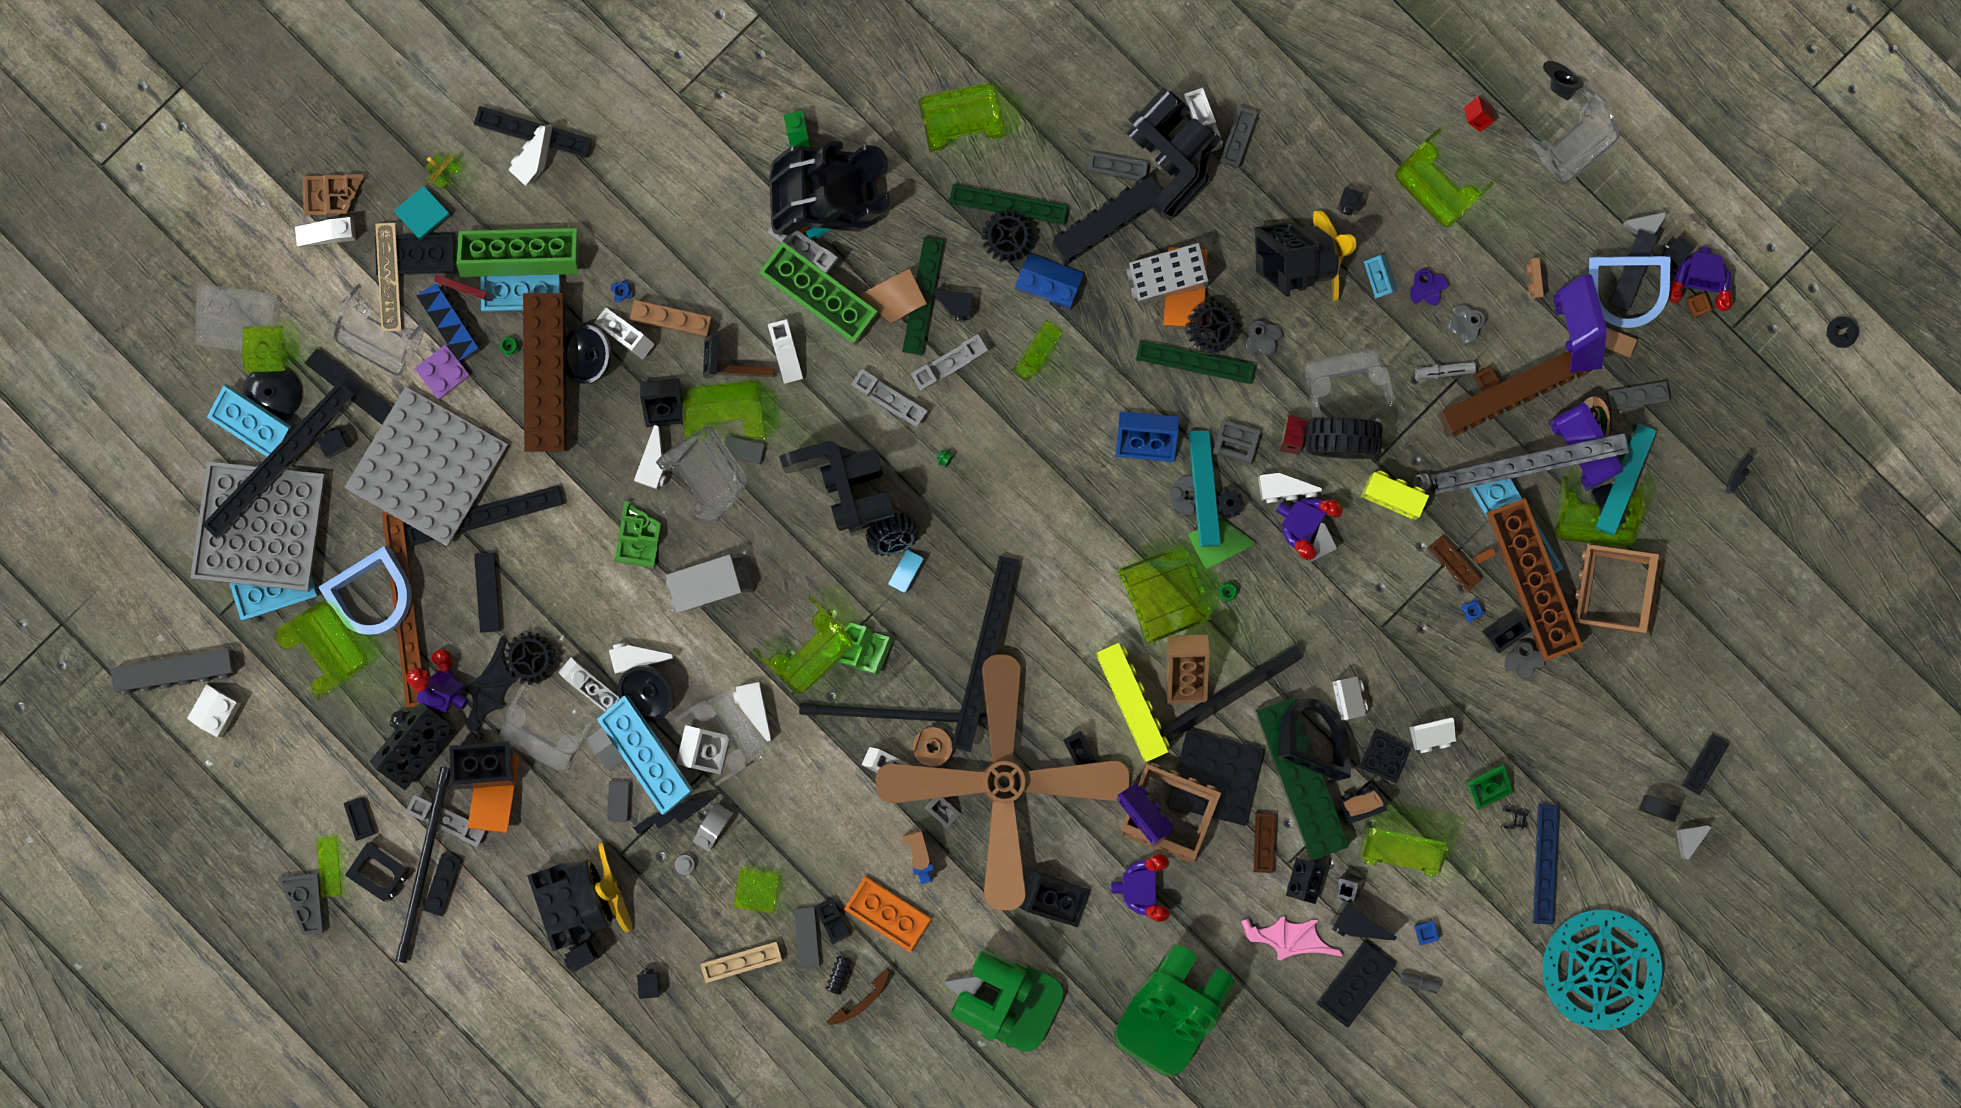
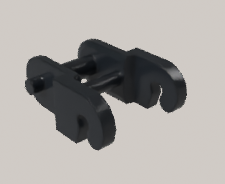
(1522, 820)

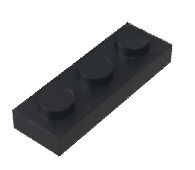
(442, 884)

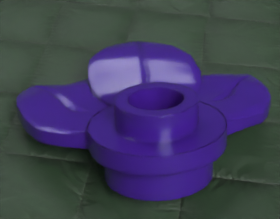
(1427, 290)

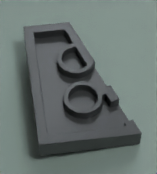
(305, 901)

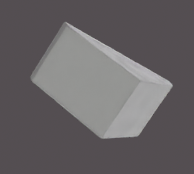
(1648, 223)
(1323, 542)
(605, 749)
(942, 811)
(1690, 839)
(964, 984)

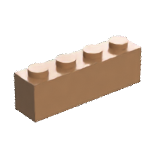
(671, 319)

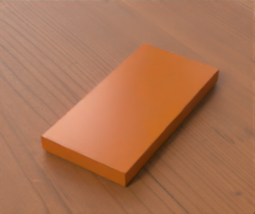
(1180, 305)
(493, 805)
(887, 913)

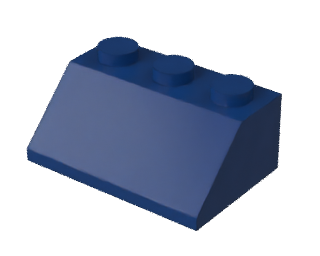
(1049, 281)
(1147, 436)

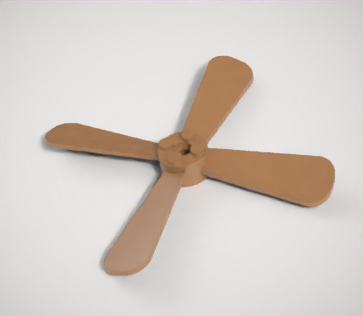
(1004, 873)

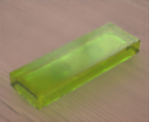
(328, 867)

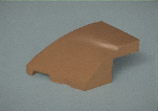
(329, 193)
(895, 297)

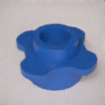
(621, 286)
(1466, 608)

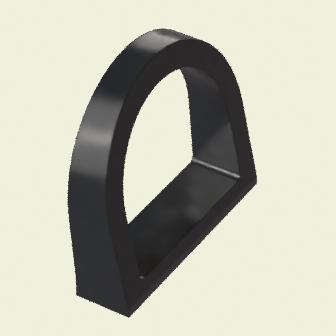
(1287, 747)

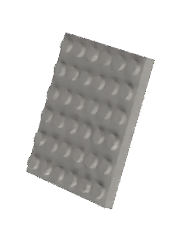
(426, 466)
(270, 540)

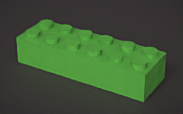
(518, 252)
(818, 293)

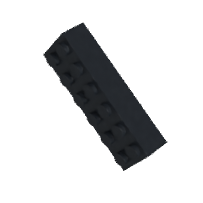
(1106, 221)

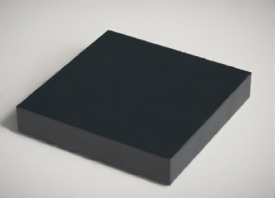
(710, 356)

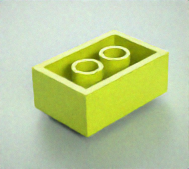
(1395, 495)

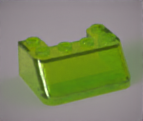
(960, 114)
(724, 403)
(328, 645)

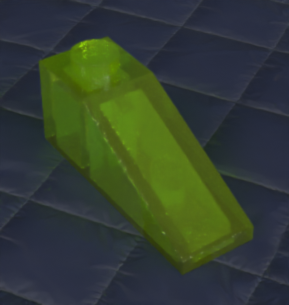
(1036, 351)

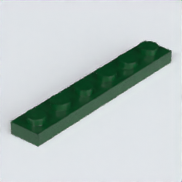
(926, 282)

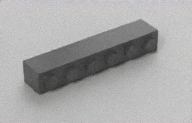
(173, 670)

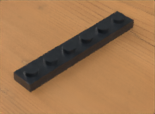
(525, 129)

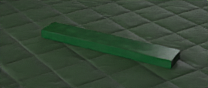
(997, 201)
(1195, 362)

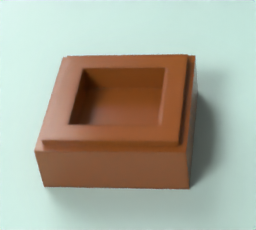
(1698, 305)
(1484, 556)

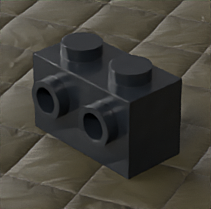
(1305, 880)

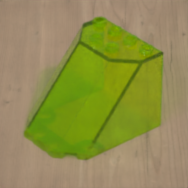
(1164, 595)

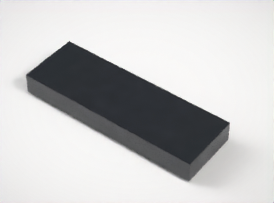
(1705, 764)

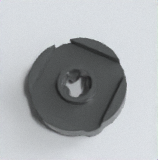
(1178, 493)

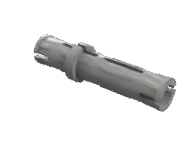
(1445, 370)

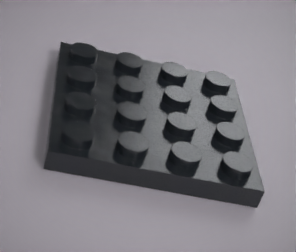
(1221, 764)

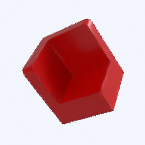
(1479, 114)

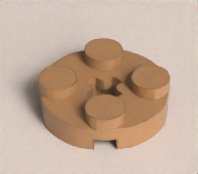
(938, 756)

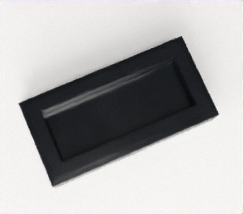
(359, 818)

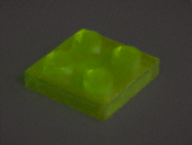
(756, 890)

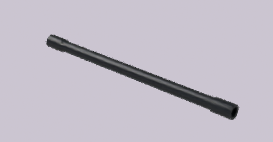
(816, 709)
(405, 944)

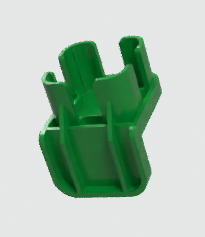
(1022, 1007)
(1170, 1018)

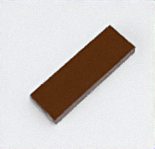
(745, 371)
(1454, 563)
(1264, 842)

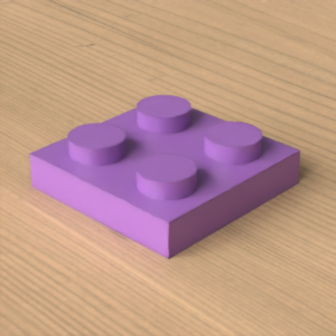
(442, 372)

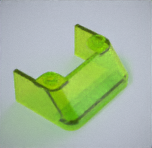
(1433, 188)
(1578, 520)
(814, 657)
(1402, 851)

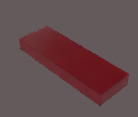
(464, 288)

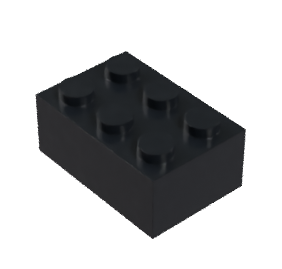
(481, 765)

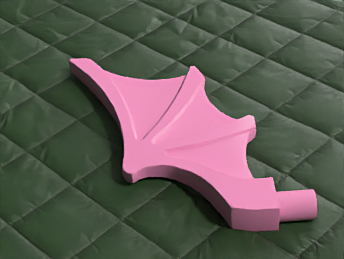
(1289, 938)

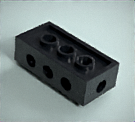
(422, 729)

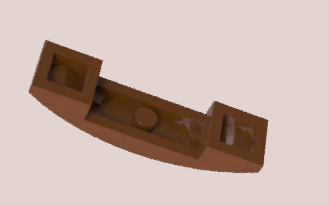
(841, 1016)

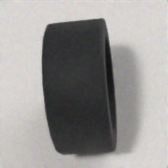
(1659, 808)

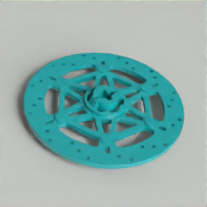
(1568, 985)

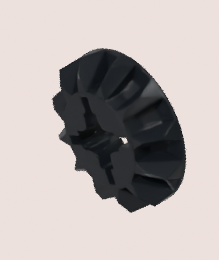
(1842, 323)

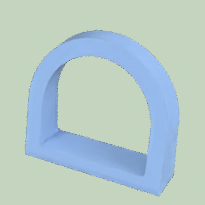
(1663, 261)
(383, 555)

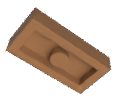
(1534, 271)

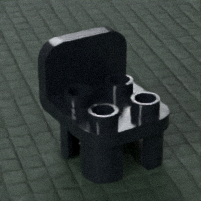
(1183, 156)
(827, 188)
(845, 470)

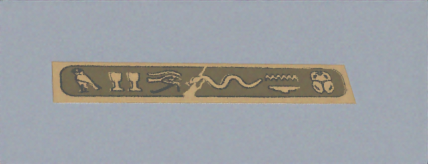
(388, 277)

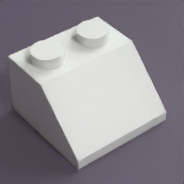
(1349, 698)
(214, 711)
(1433, 734)
(702, 749)

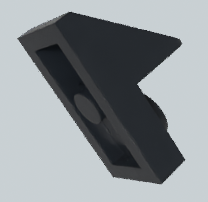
(1079, 749)

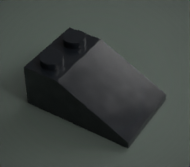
(1054, 898)
(1354, 924)

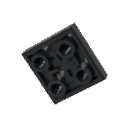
(1384, 757)

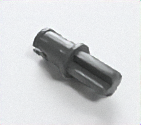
(1419, 983)

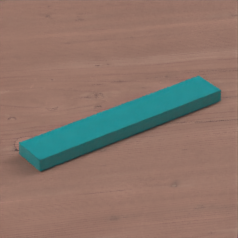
(1626, 480)
(1204, 489)

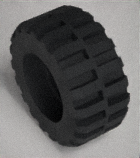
(1344, 438)

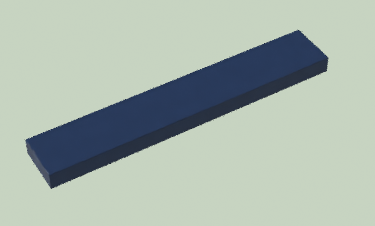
(1545, 864)

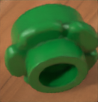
(504, 346)
(944, 458)
(1233, 592)

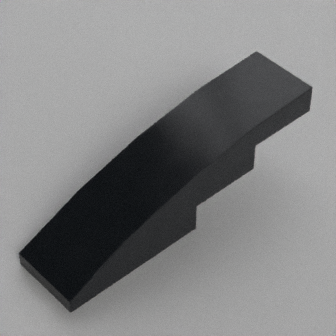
(680, 812)

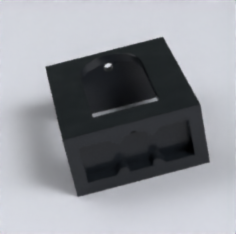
(399, 871)

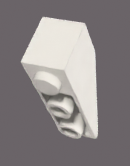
(532, 160)
(785, 351)
(1281, 486)
(588, 684)

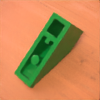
(796, 129)

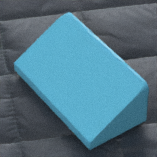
(1380, 276)
(906, 571)

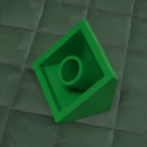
(1489, 787)

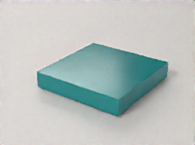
(421, 213)

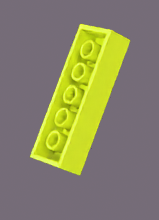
(1132, 703)

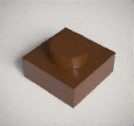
(1486, 379)

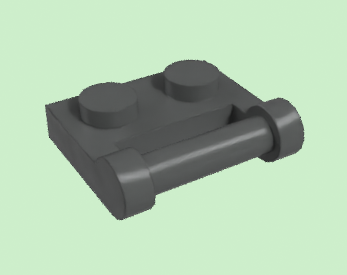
(1239, 436)

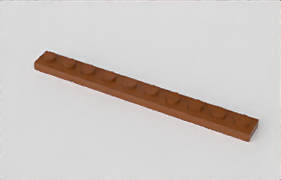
(407, 631)

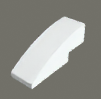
(1201, 111)

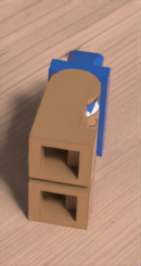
(920, 856)

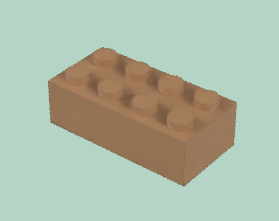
(1187, 669)

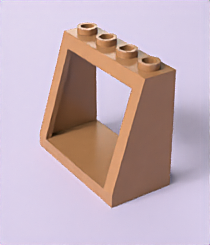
(1586, 575)
(1192, 786)

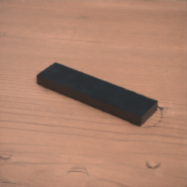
(1632, 274)
(487, 592)

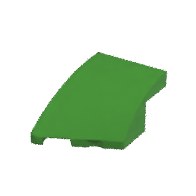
(637, 538)
(1231, 542)
(867, 649)

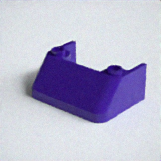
(1584, 323)
(1580, 426)

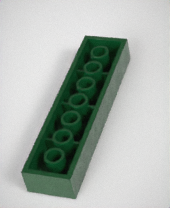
(1303, 788)

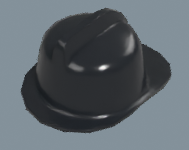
(1563, 81)

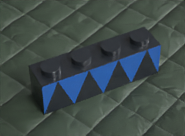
(448, 322)

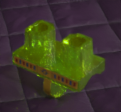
(435, 176)

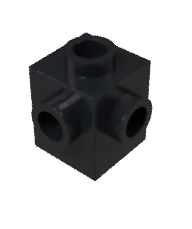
(1224, 509)

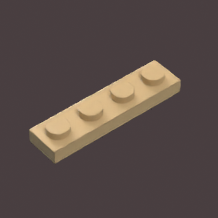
(741, 962)

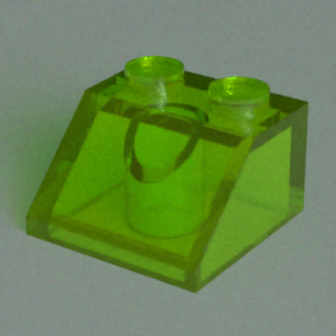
(263, 349)

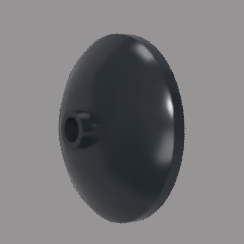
(580, 350)
(285, 392)
(651, 703)

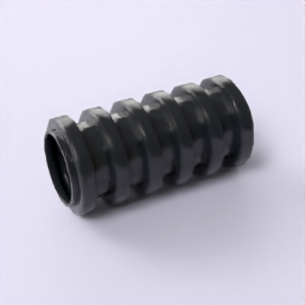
(839, 974)

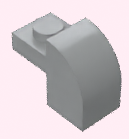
(712, 827)

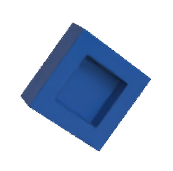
(1426, 933)

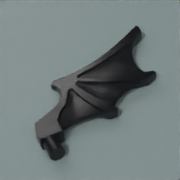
(488, 690)

